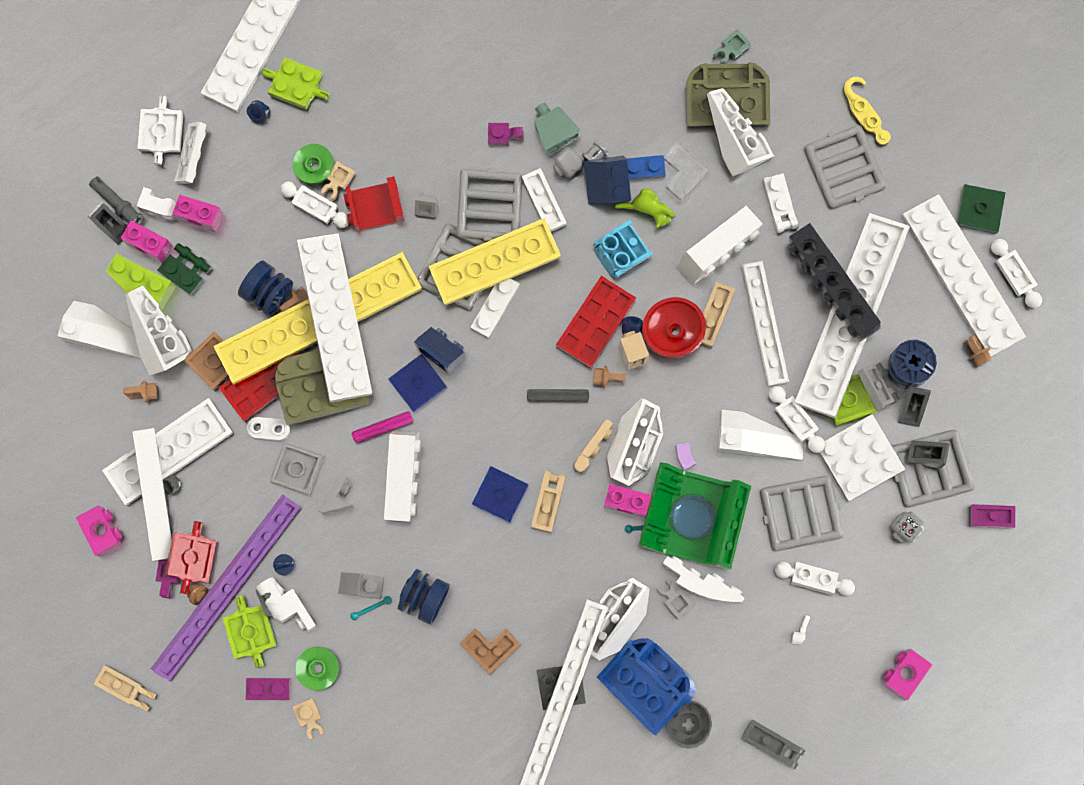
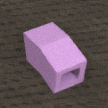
(684, 456)

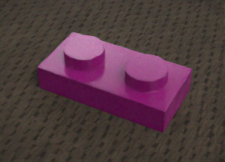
(993, 516)
(268, 688)

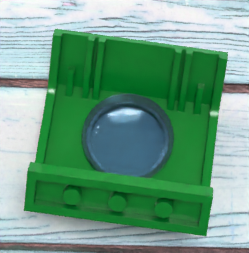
(695, 516)

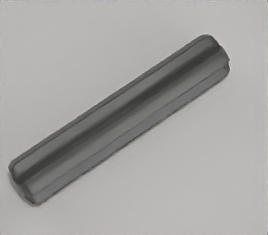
(574, 395)

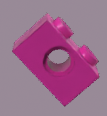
(197, 213)
(146, 241)
(627, 501)
(91, 521)
(918, 667)

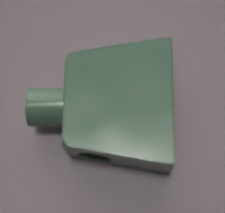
(554, 128)

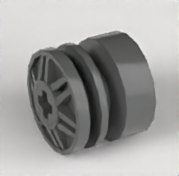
(699, 734)

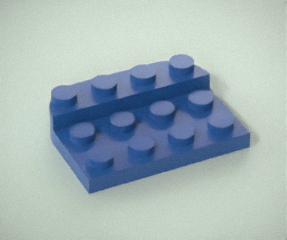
(648, 683)

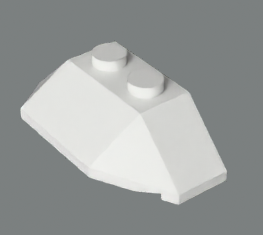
(635, 443)
(625, 611)

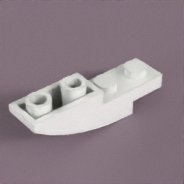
(709, 588)

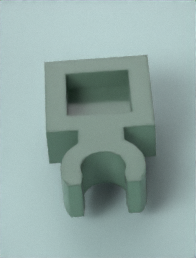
(733, 45)

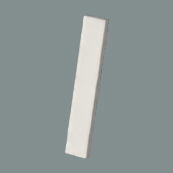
(765, 323)

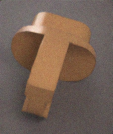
(298, 296)
(980, 355)
(602, 376)
(145, 390)

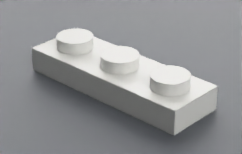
(190, 153)
(544, 199)
(494, 307)

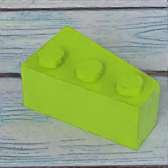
(131, 276)

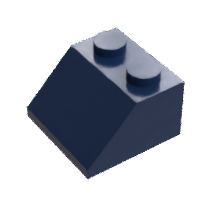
(607, 180)
(440, 350)

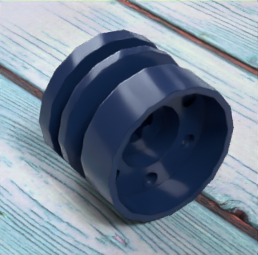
(265, 288)
(905, 374)
(423, 596)

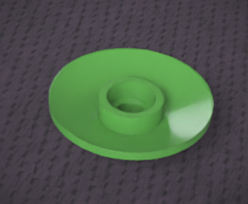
(310, 155)
(305, 668)

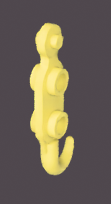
(865, 113)

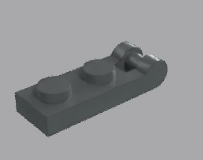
(772, 744)

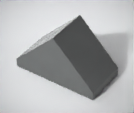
(108, 222)
(914, 405)
(929, 453)

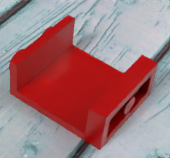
(374, 205)

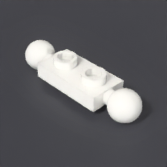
(314, 204)
(1016, 273)
(796, 419)
(814, 578)

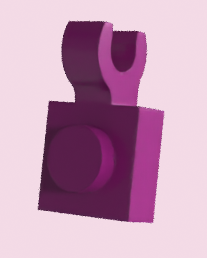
(500, 133)
(166, 585)

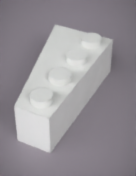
(719, 245)

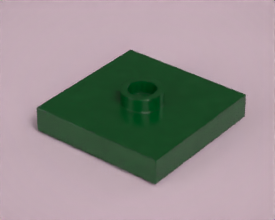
(980, 208)

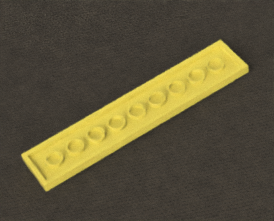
(294, 328)

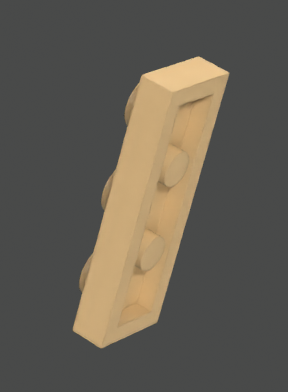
(716, 310)

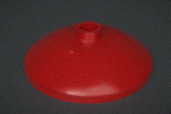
(673, 315)

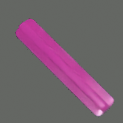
(382, 427)

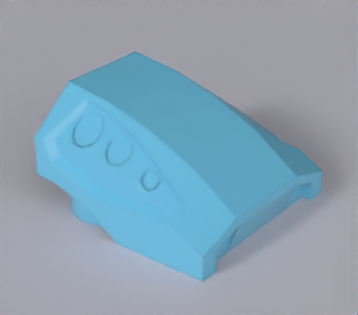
(621, 249)

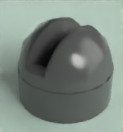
(171, 484)

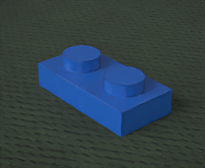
(646, 167)

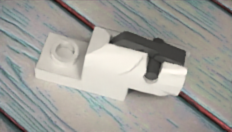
(281, 605)

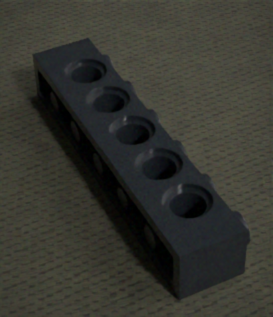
(807, 238)

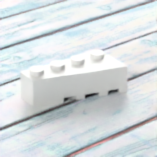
(401, 475)

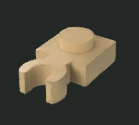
(339, 178)
(307, 714)

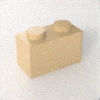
(633, 350)

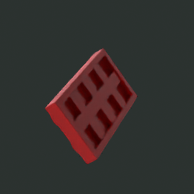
(596, 321)
(253, 392)

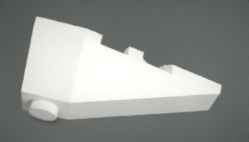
(738, 141)
(97, 329)
(156, 337)
(751, 436)

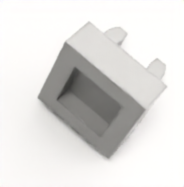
(425, 205)

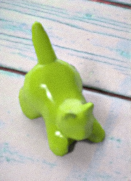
(648, 203)

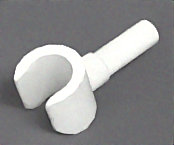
(799, 637)

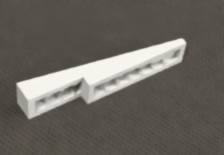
(153, 493)

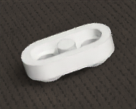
(267, 429)

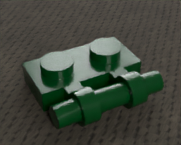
(180, 274)

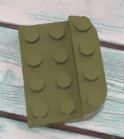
(744, 83)
(304, 390)

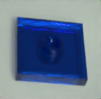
(417, 383)
(500, 494)

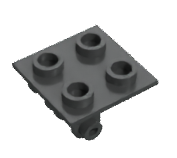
(547, 680)

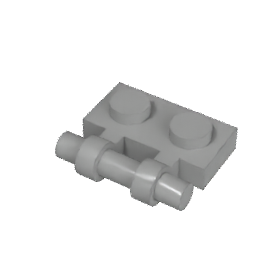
(878, 385)

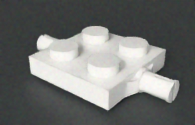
(160, 130)

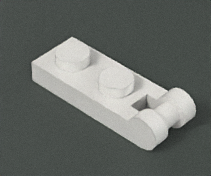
(780, 202)

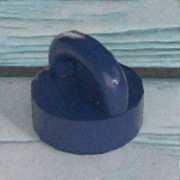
(257, 111)
(632, 324)
(284, 564)

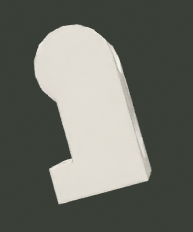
(155, 206)

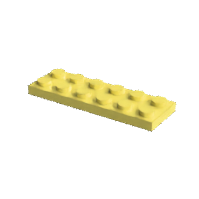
(494, 261)

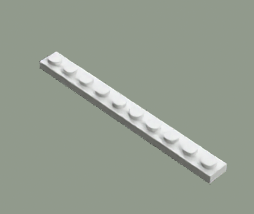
(564, 693)

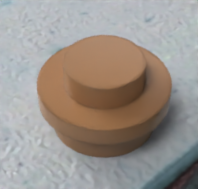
(197, 593)

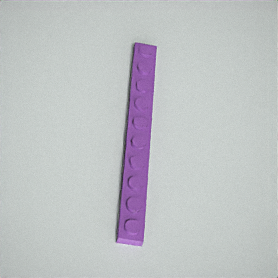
(225, 588)

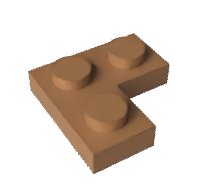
(490, 655)

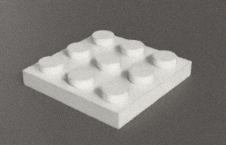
(861, 458)

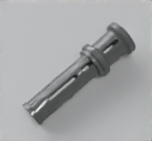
(122, 208)

